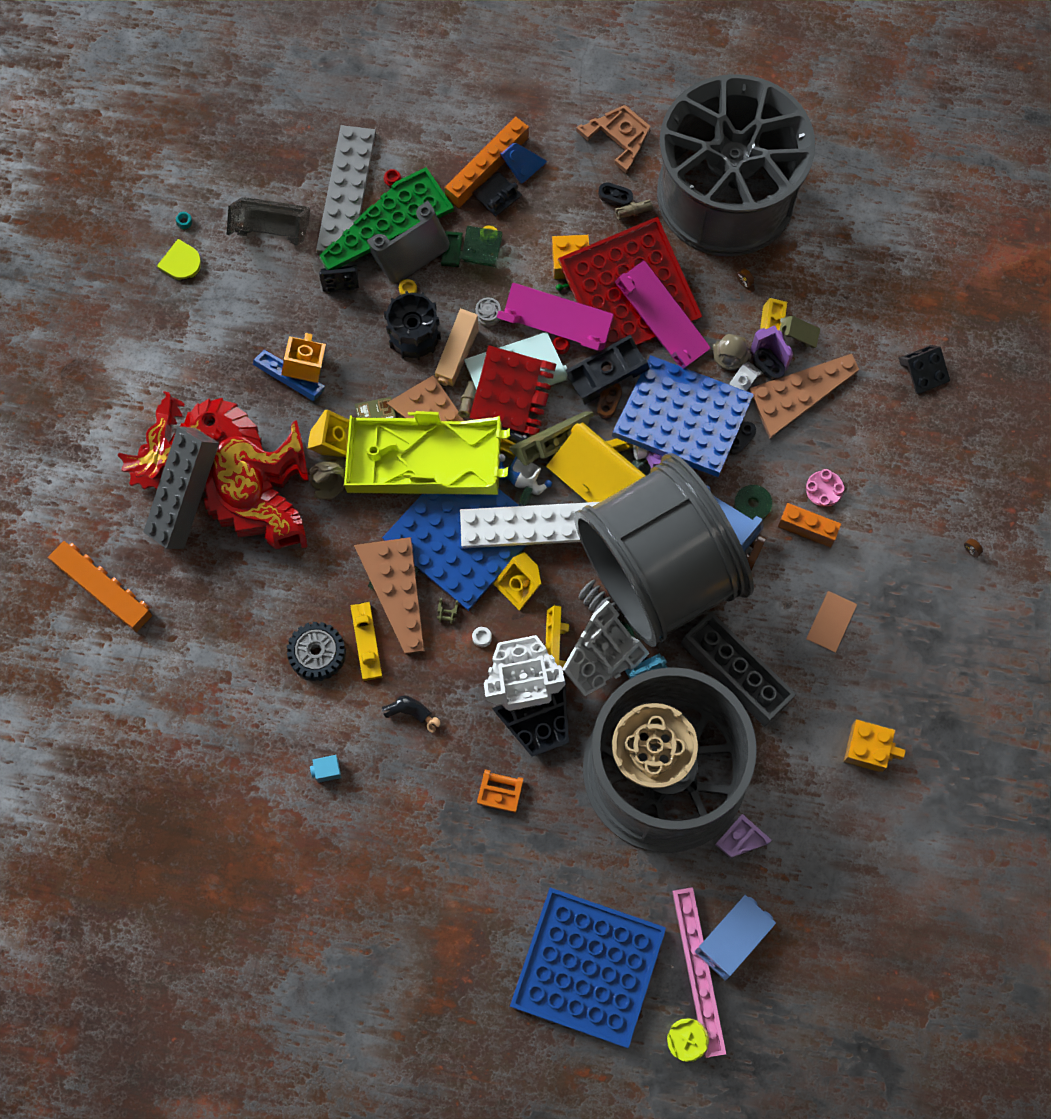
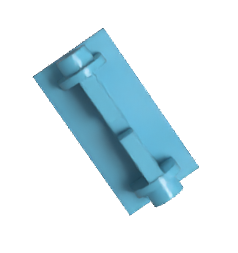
(652, 663)

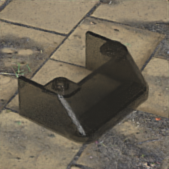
(269, 218)

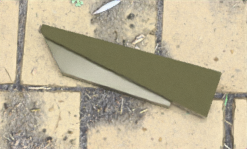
(549, 440)

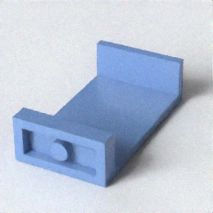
(744, 527)
(735, 937)

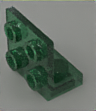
(481, 246)

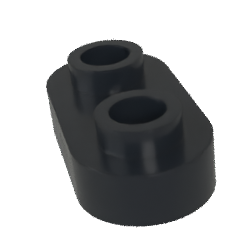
(616, 194)
(770, 364)
(743, 437)

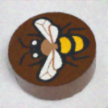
(745, 278)
(973, 547)

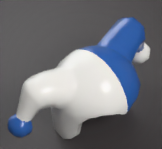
(524, 475)

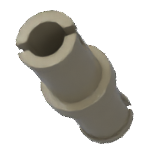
(633, 209)
(467, 400)

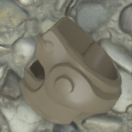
(731, 352)
(327, 478)

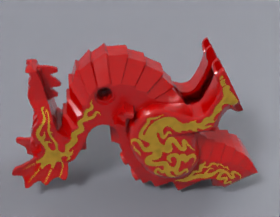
(241, 472)

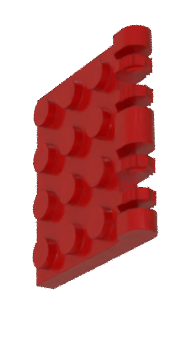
(509, 387)

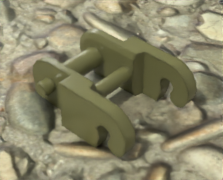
(441, 610)

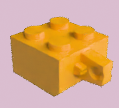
(564, 245)
(303, 358)
(871, 746)

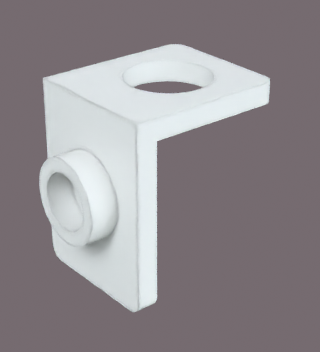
(745, 376)

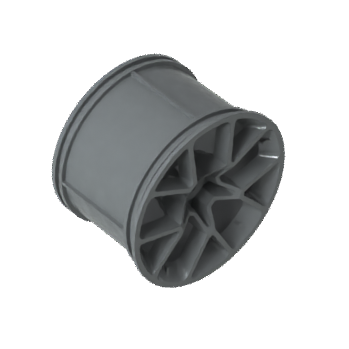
(748, 128)
(664, 550)
(715, 704)

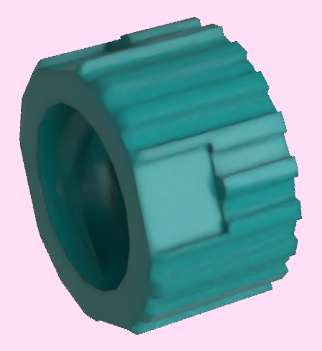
(184, 225)

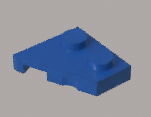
(522, 161)

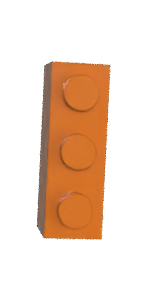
(809, 525)

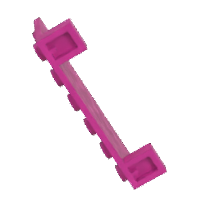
(662, 314)
(557, 316)

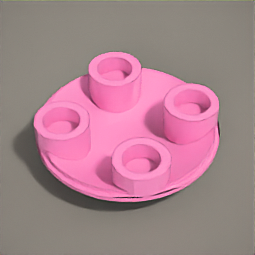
(824, 488)

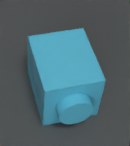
(325, 768)

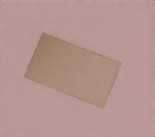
(831, 621)

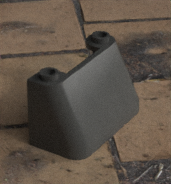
(412, 248)

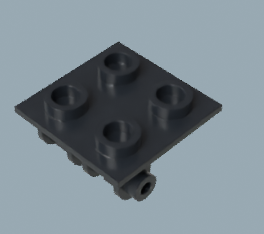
(497, 194)

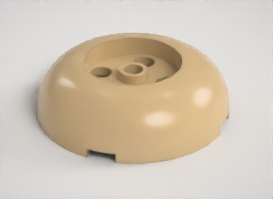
(655, 721)

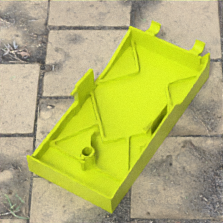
(424, 455)

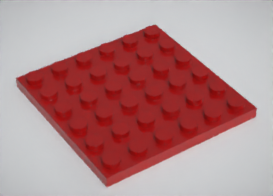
(596, 267)

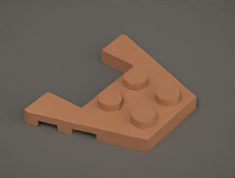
(622, 127)

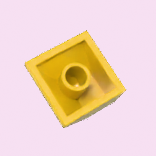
(330, 435)
(519, 580)

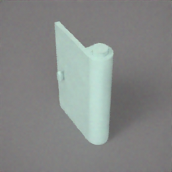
(536, 347)

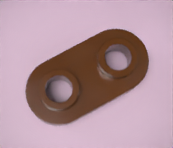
(609, 401)
(757, 545)

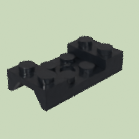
(590, 378)

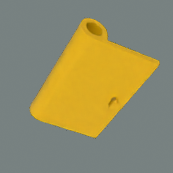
(592, 462)

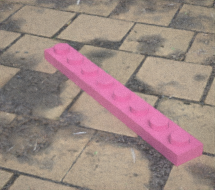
(698, 970)

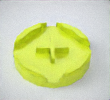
(688, 1040)

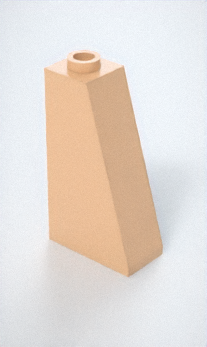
(457, 347)

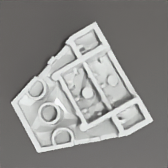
(603, 651)
(522, 674)

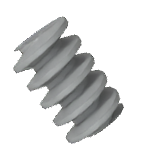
(593, 598)

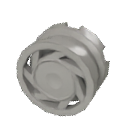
(487, 311)

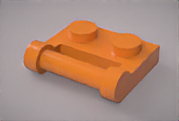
(499, 797)

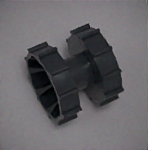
(408, 310)

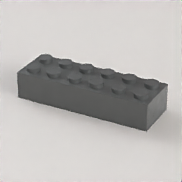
(181, 487)
(738, 668)

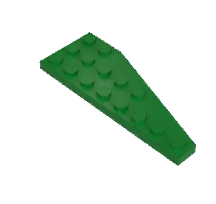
(388, 216)

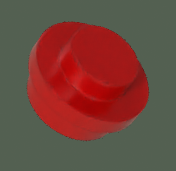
(391, 177)
(561, 345)

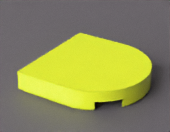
(180, 261)

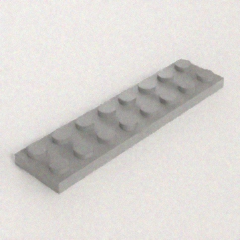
(346, 183)

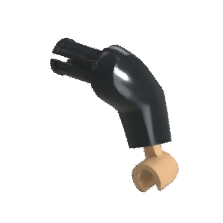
(412, 707)

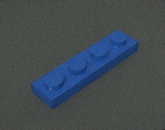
(273, 366)

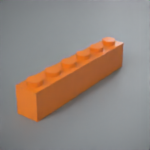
(485, 162)
(100, 586)

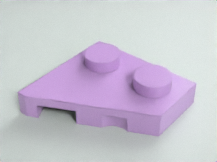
(741, 838)

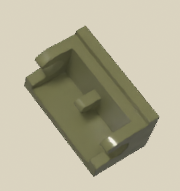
(800, 331)

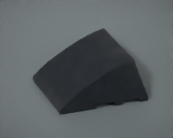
(538, 726)

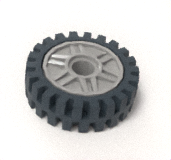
(311, 637)

